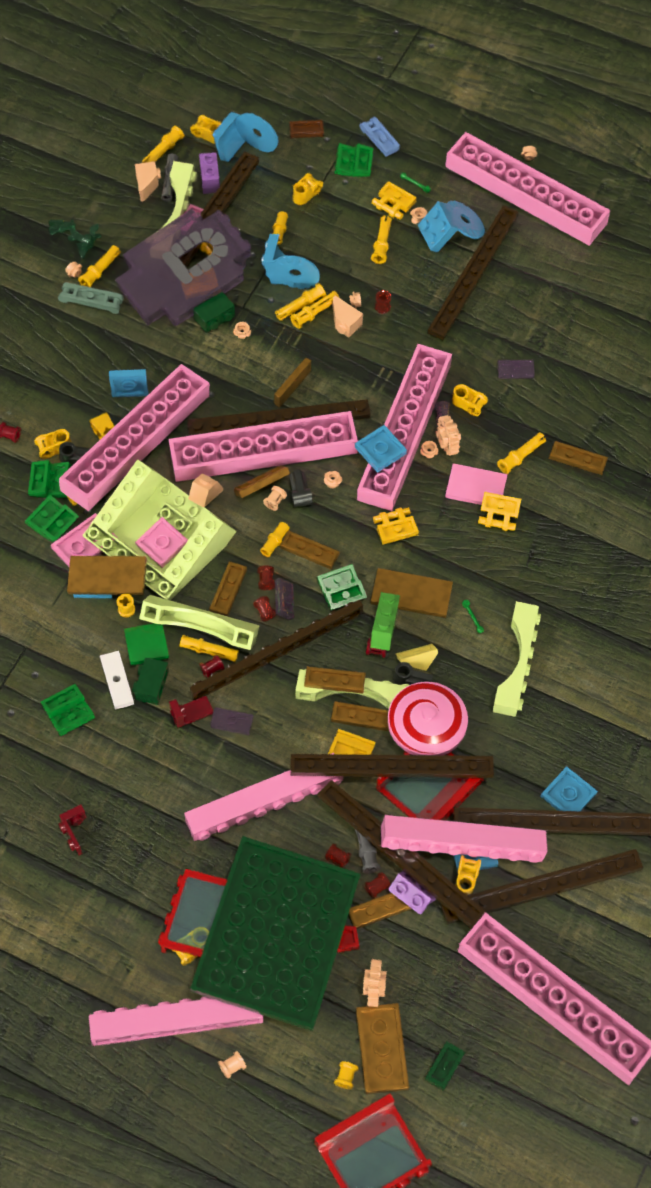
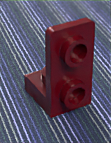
(190, 711)
(72, 817)

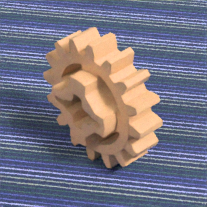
(448, 435)
(374, 983)

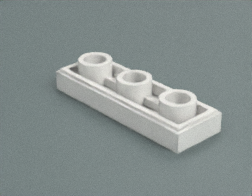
(114, 671)

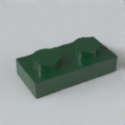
(445, 1066)

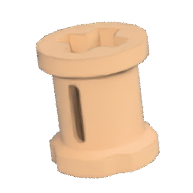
(275, 498)
(232, 1064)

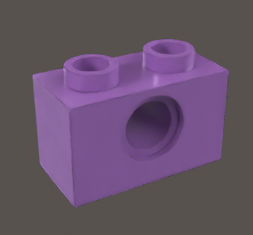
(209, 172)

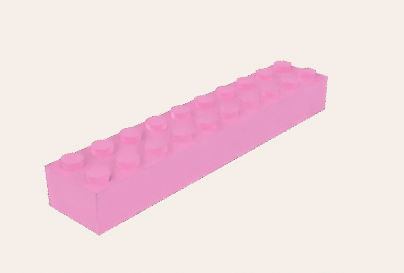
(527, 188)
(407, 423)
(134, 437)
(263, 446)
(557, 998)

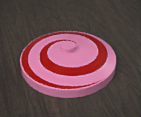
(427, 719)

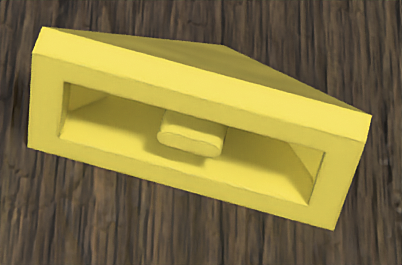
(419, 657)

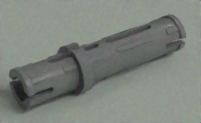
(167, 188)

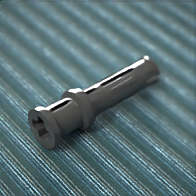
(367, 853)

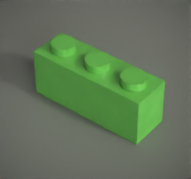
(385, 621)

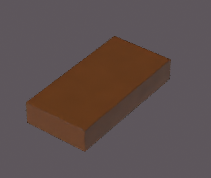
(306, 129)

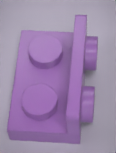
(411, 892)

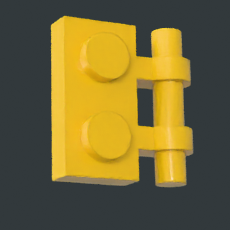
(396, 196)
(499, 505)
(397, 529)

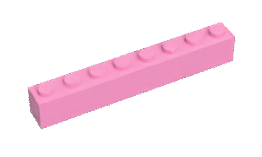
(252, 802)
(463, 838)
(167, 1020)

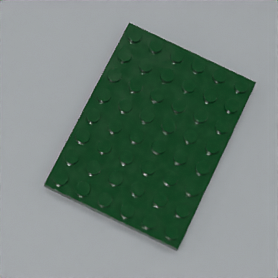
(276, 933)

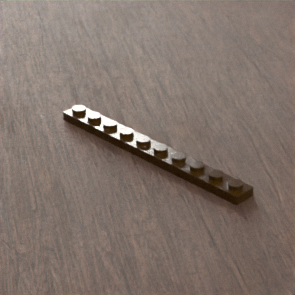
(226, 193)
(473, 272)
(359, 410)
(282, 647)
(392, 765)
(559, 821)
(407, 860)
(553, 883)

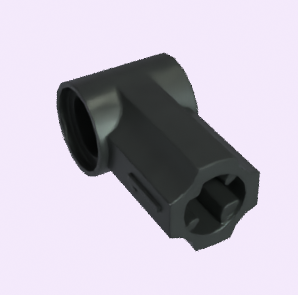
(75, 452)
(300, 492)
(413, 674)

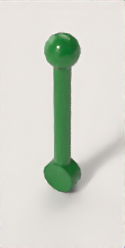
(427, 189)
(466, 604)

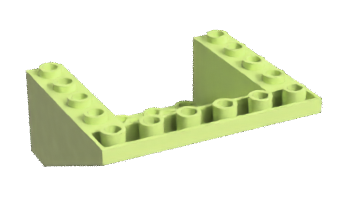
(137, 506)

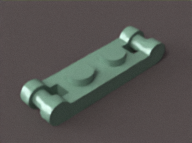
(91, 297)

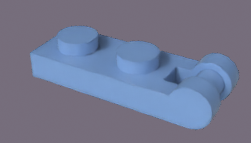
(380, 136)

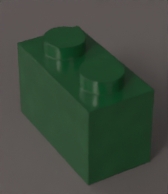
(214, 312)
(151, 681)

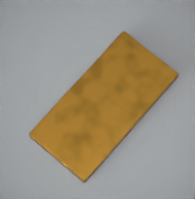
(107, 575)
(416, 592)
(382, 1048)

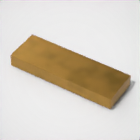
(292, 382)
(578, 458)
(261, 481)
(309, 550)
(228, 589)
(335, 679)
(360, 716)
(376, 910)

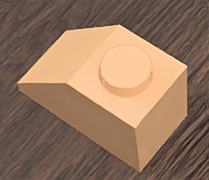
(147, 178)
(346, 317)
(204, 490)

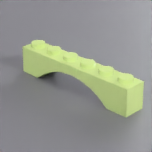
(181, 178)
(172, 613)
(380, 691)
(509, 692)

